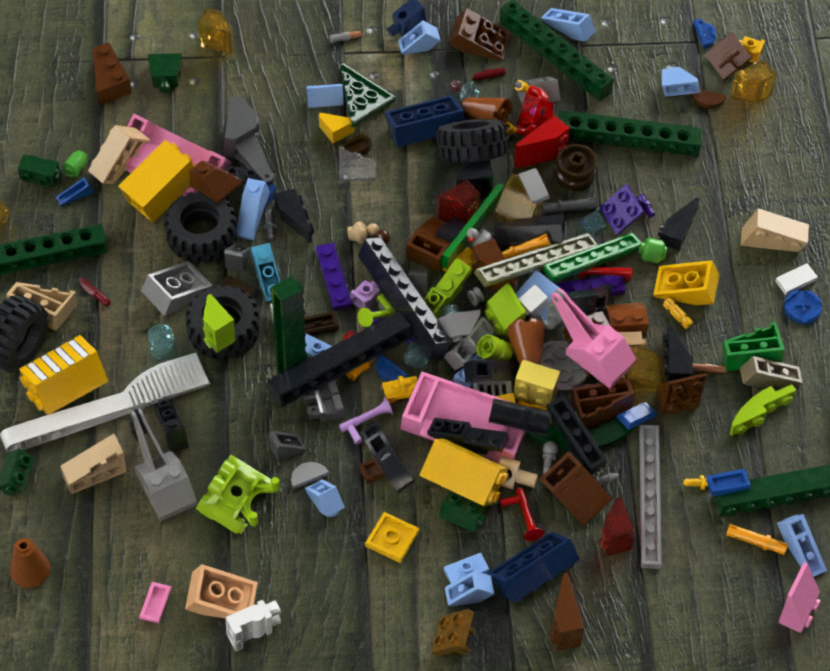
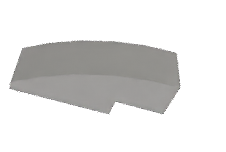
(462, 351)

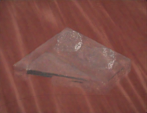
(355, 166)

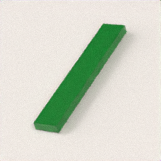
(475, 222)
(591, 257)

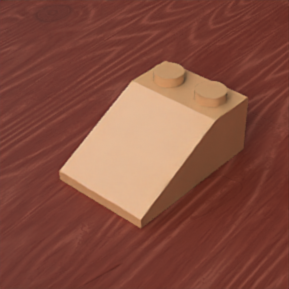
(219, 592)

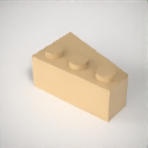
(57, 304)
(94, 465)

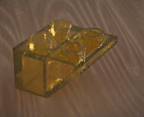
(754, 82)
(514, 201)

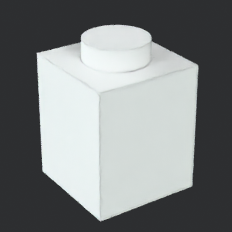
(534, 301)

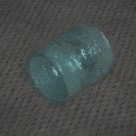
(161, 341)

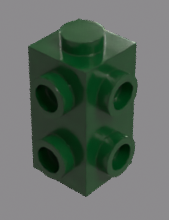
(39, 170)
(15, 472)
(462, 512)

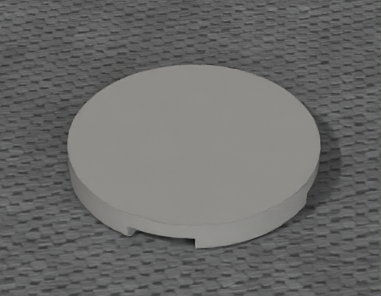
(571, 373)

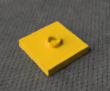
(392, 537)

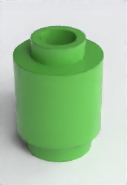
(75, 163)

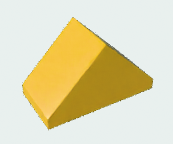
(335, 126)

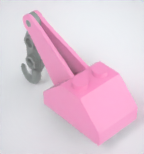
(594, 346)

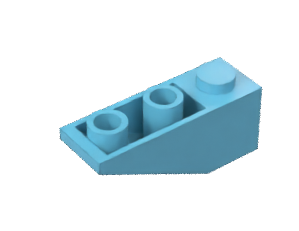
(265, 268)

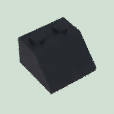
(479, 175)

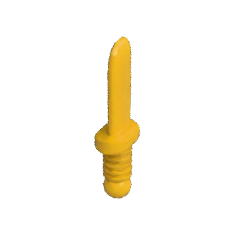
(696, 482)

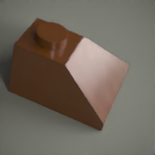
(213, 180)

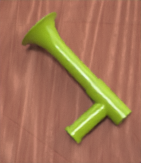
(366, 317)

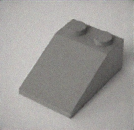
(174, 287)

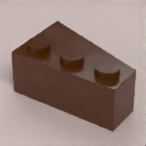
(110, 75)
(599, 403)

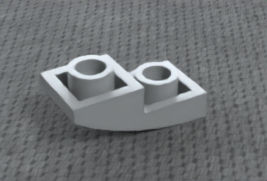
(534, 186)

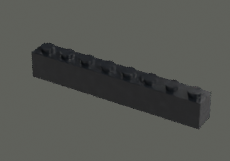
(404, 298)
(339, 359)

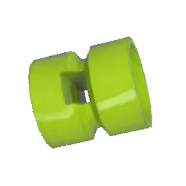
(493, 348)

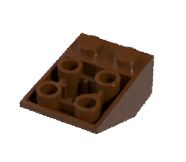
(479, 36)
(426, 246)
(680, 394)
(575, 488)

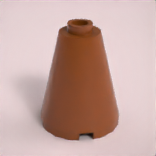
(487, 108)
(527, 339)
(28, 564)

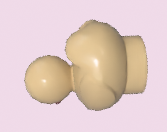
(359, 231)

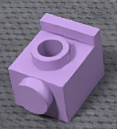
(365, 294)

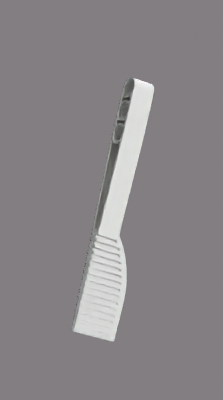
(150, 387)

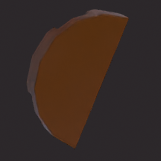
(708, 99)

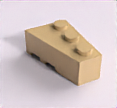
(116, 152)
(774, 232)

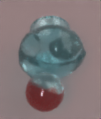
(466, 90)
(414, 356)

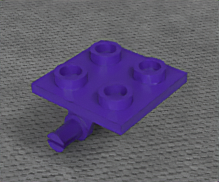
(625, 208)

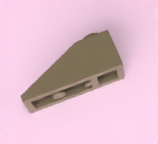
(766, 373)

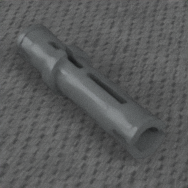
(567, 206)

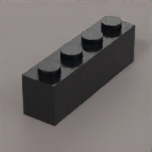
(576, 435)

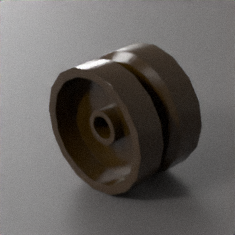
(576, 167)

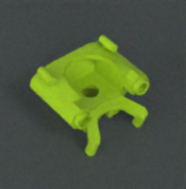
(223, 506)

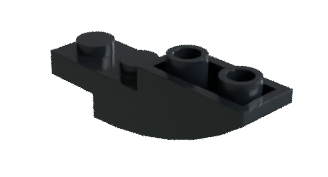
(593, 299)
(471, 438)
(387, 456)

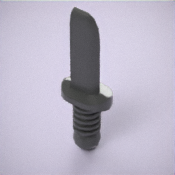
(269, 226)

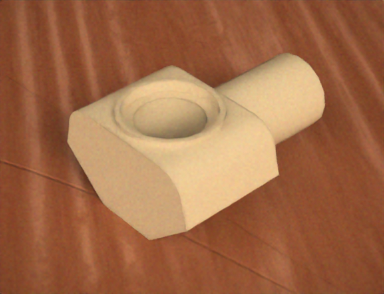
(518, 476)

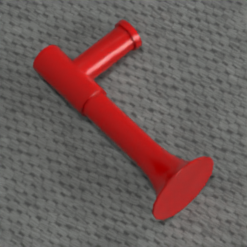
(626, 273)
(533, 533)

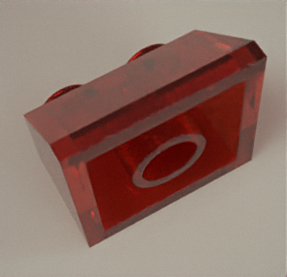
(459, 202)
(617, 530)

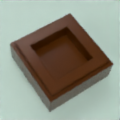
(371, 471)

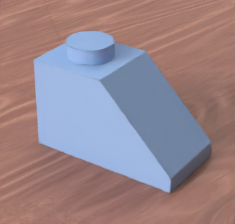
(419, 39)
(678, 82)
(325, 498)
(469, 589)

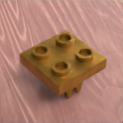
(453, 633)

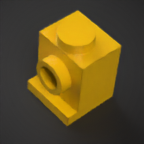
(753, 47)

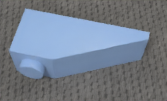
(572, 24)
(252, 208)
(801, 543)

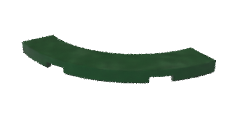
(602, 436)

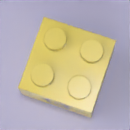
(536, 384)

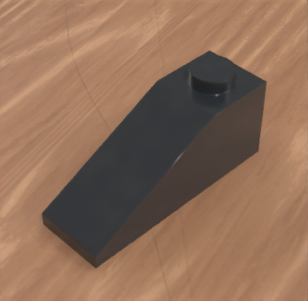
(678, 225)

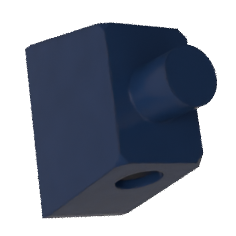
(406, 18)

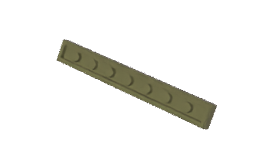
(532, 260)

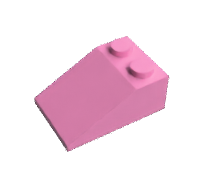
(801, 601)

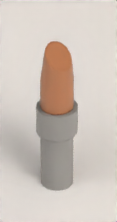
(345, 36)

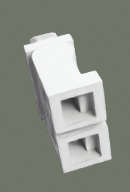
(252, 623)

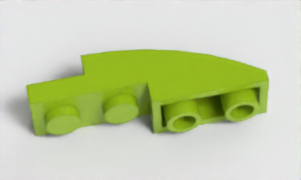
(448, 287)
(755, 410)

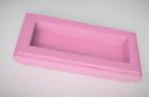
(155, 602)

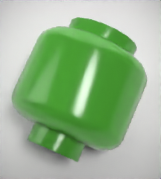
(653, 250)

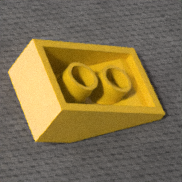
(687, 283)

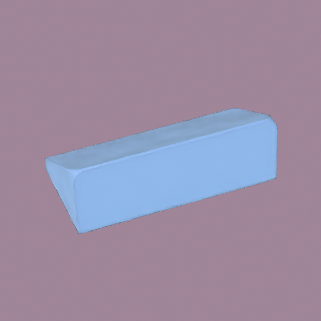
(325, 95)

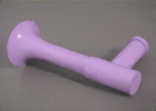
(350, 425)

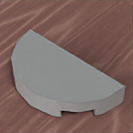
(307, 473)

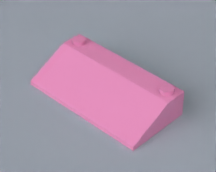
(158, 135)
(444, 399)

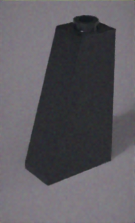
(523, 230)

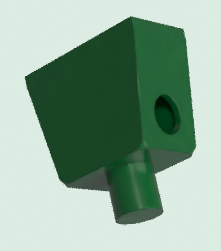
(165, 70)

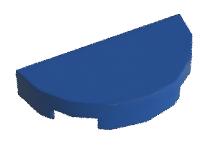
(705, 32)
(388, 370)

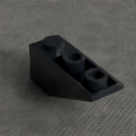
(292, 213)
(678, 358)
(490, 370)
(171, 425)

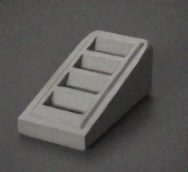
(484, 384)

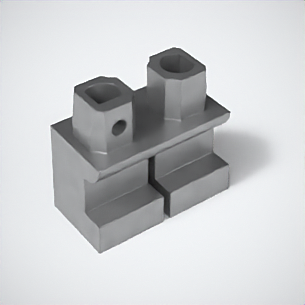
(327, 403)

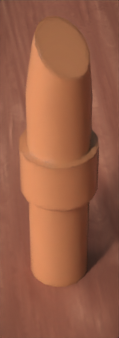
(708, 368)

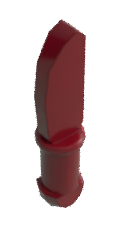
(95, 292)

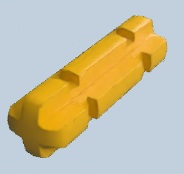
(678, 313)

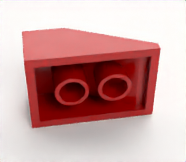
(542, 143)

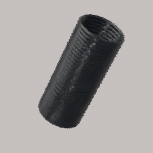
(520, 417)

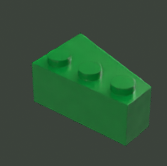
(762, 343)

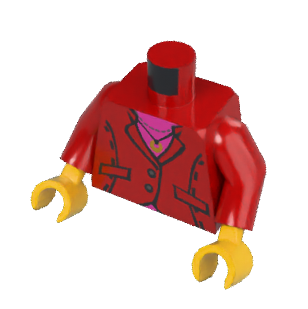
(534, 111)

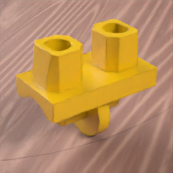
(399, 388)

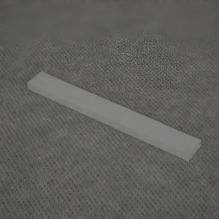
(650, 497)

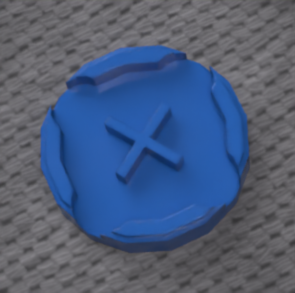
(802, 307)

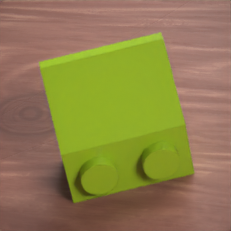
(504, 309)
(218, 325)

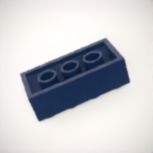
(422, 120)
(534, 566)

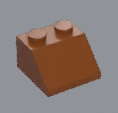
(627, 317)

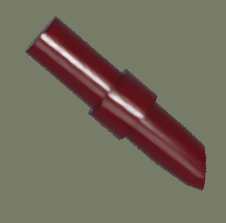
(489, 74)

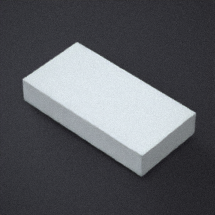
(796, 279)

